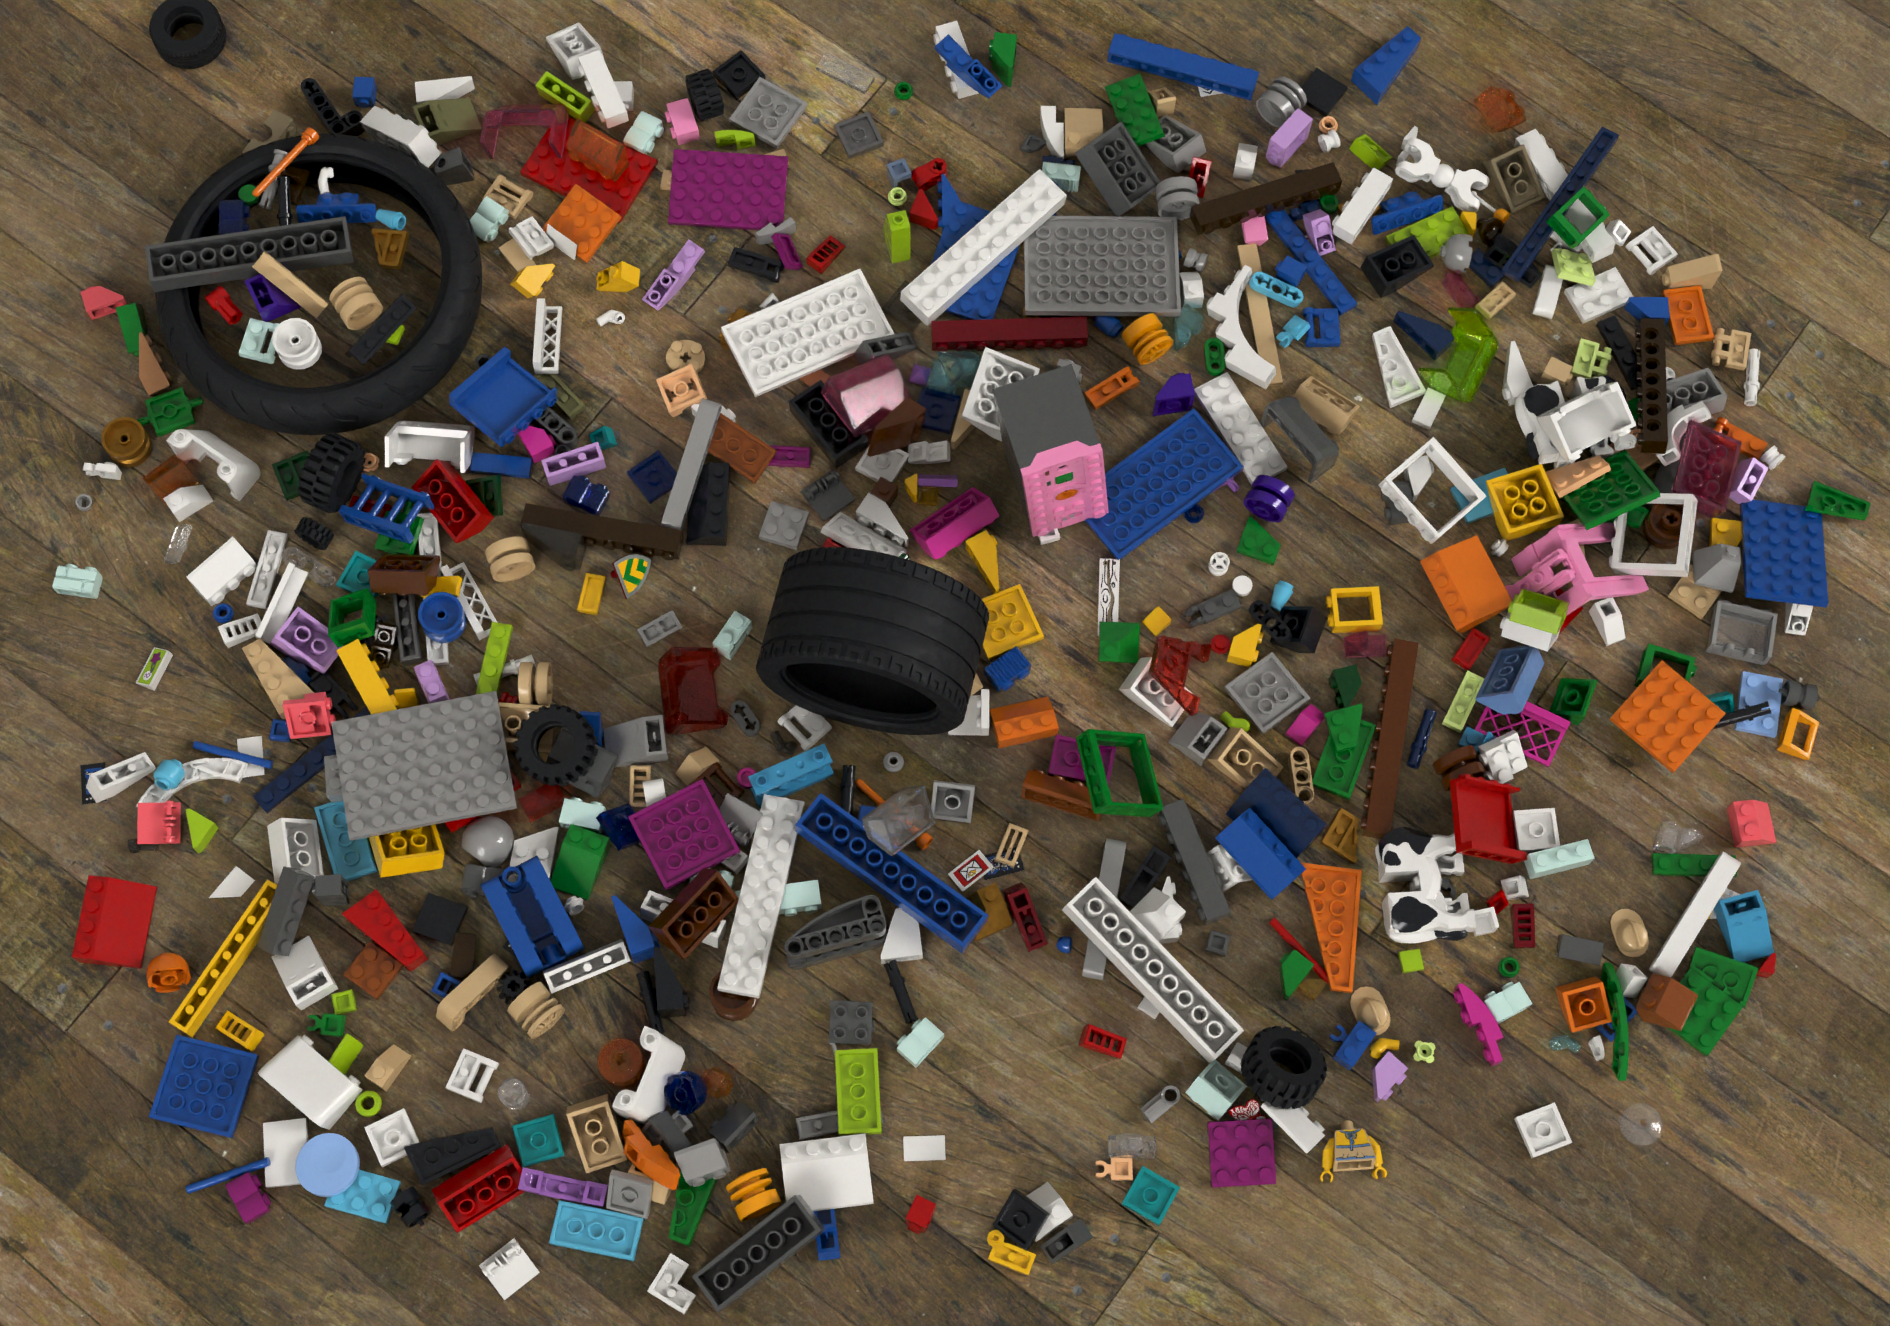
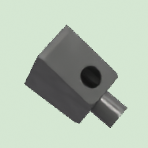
(453, 167)

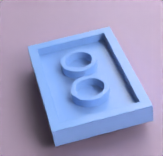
(1755, 690)

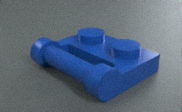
(1328, 327)

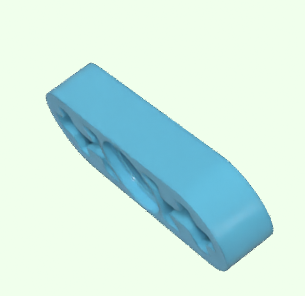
(1284, 287)

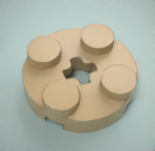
(680, 349)

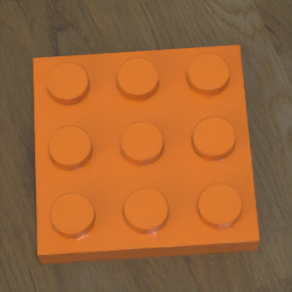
(583, 221)

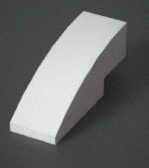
(1052, 131)

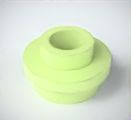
(897, 191)

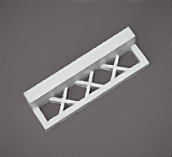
(540, 335)
(281, 603)
(471, 616)

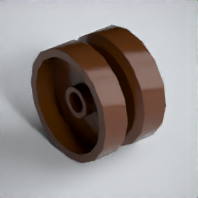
(1663, 525)
(1456, 763)
(730, 1006)

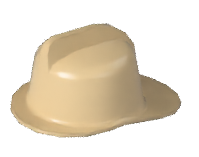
(1629, 932)
(1370, 1009)

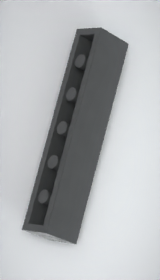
(1194, 862)

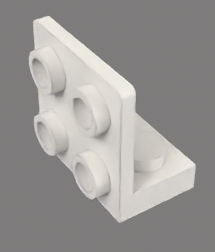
(976, 717)
(1226, 868)

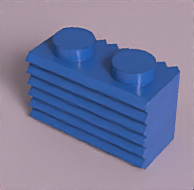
(1007, 669)

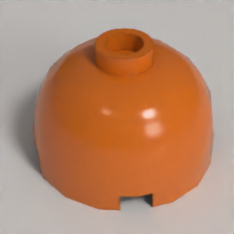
(167, 972)

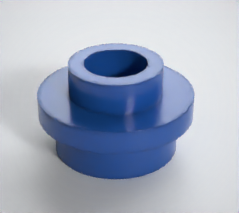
(223, 608)

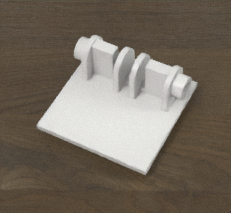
(509, 1269)

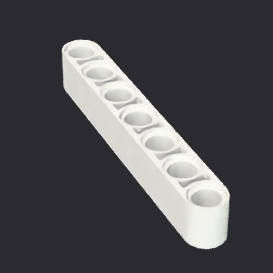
(1695, 915)

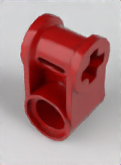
(929, 174)

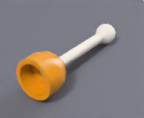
(1501, 213)

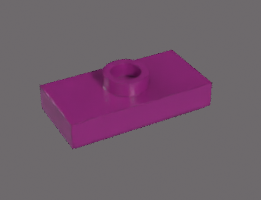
(787, 251)

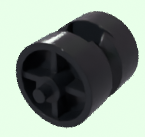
(410, 1207)

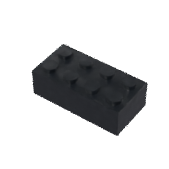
(826, 426)

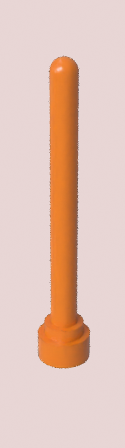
(308, 137)
(922, 841)

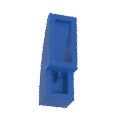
(828, 1240)

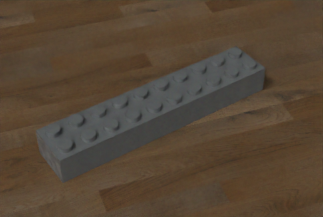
(233, 254)

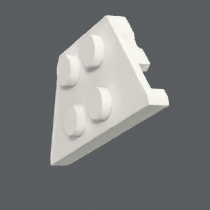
(539, 844)

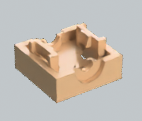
(678, 383)

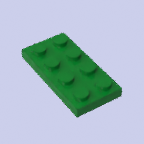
(1135, 109)
(1339, 771)

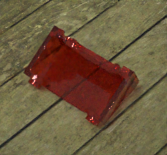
(690, 690)

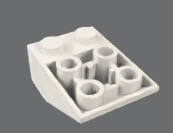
(305, 974)

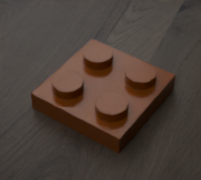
(373, 970)

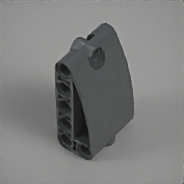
(838, 928)

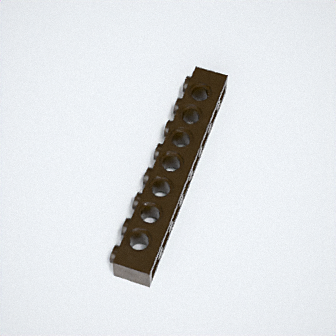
(1652, 388)

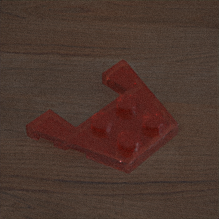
(1171, 665)

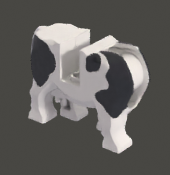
(1545, 397)
(1423, 911)

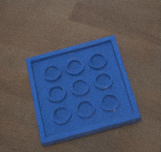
(204, 1086)

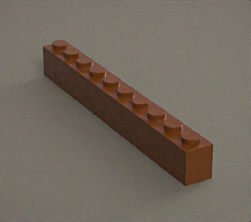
(1390, 738)

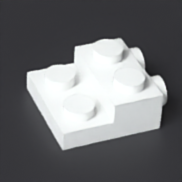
(1502, 757)

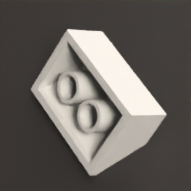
(222, 572)
(295, 845)
(1296, 1125)

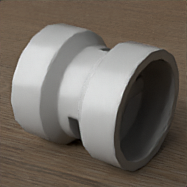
(1195, 260)

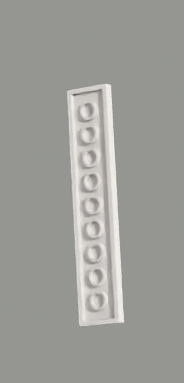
(761, 897)

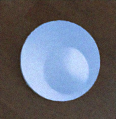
(327, 1165)

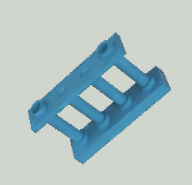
(792, 774)

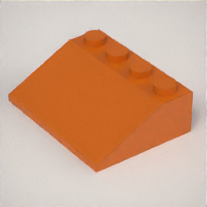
(1467, 583)

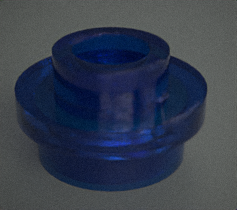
(1197, 509)

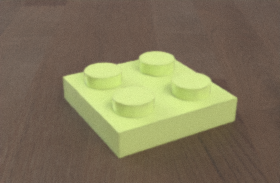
(1573, 266)

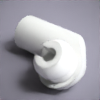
(611, 316)

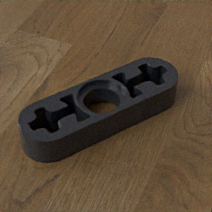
(1269, 614)

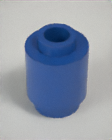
(1108, 325)

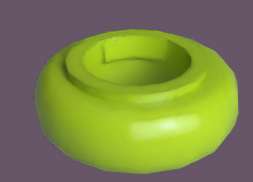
(377, 1103)

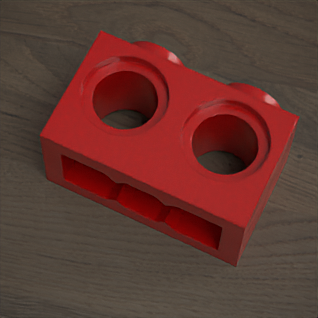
(920, 1214)

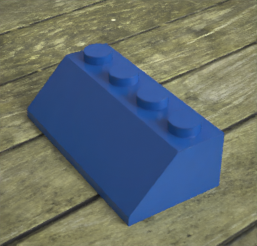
(1260, 853)

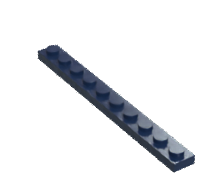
(1577, 178)

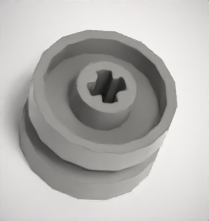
(1176, 197)

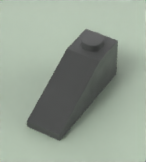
(893, 345)

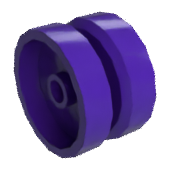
(1269, 498)

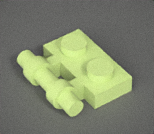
(1585, 359)

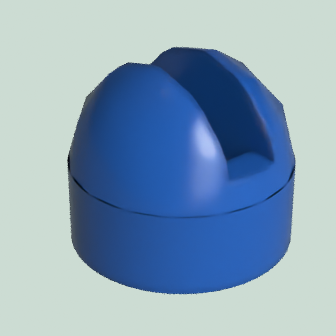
(1064, 944)

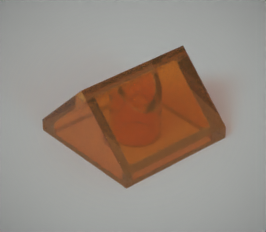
(169, 477)

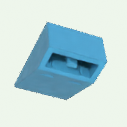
(1745, 926)

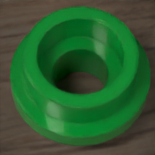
(903, 86)
(1508, 961)

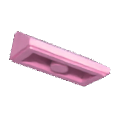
(1255, 231)

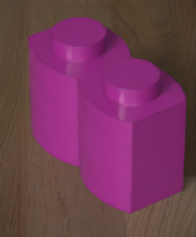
(248, 1197)

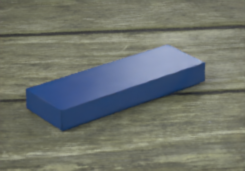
(501, 465)

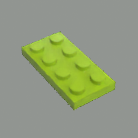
(1431, 231)
(858, 1092)

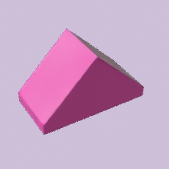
(1305, 724)

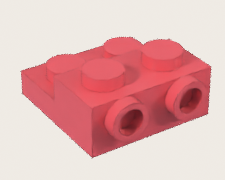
(309, 716)

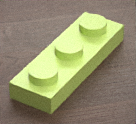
(1463, 702)

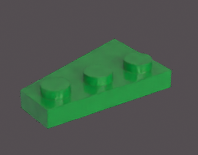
(1726, 973)

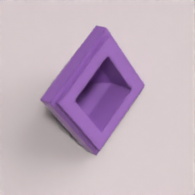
(919, 375)

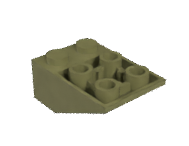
(447, 119)

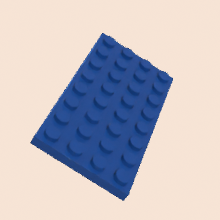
(1162, 483)

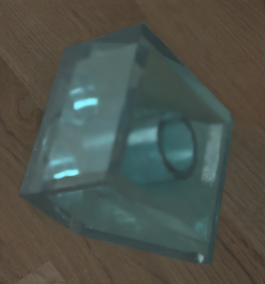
(959, 367)

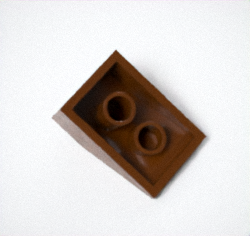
(898, 428)

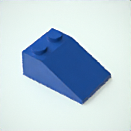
(636, 932)

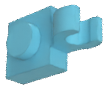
(1293, 330)

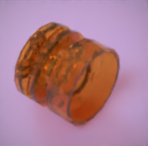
(627, 1073)

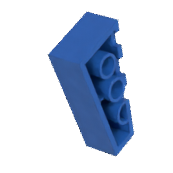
(1384, 66)

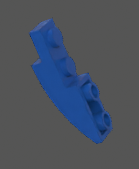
(966, 68)

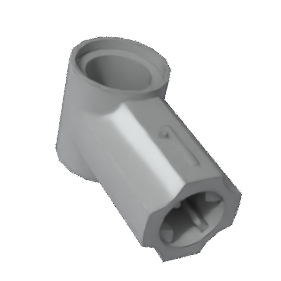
(1159, 1105)

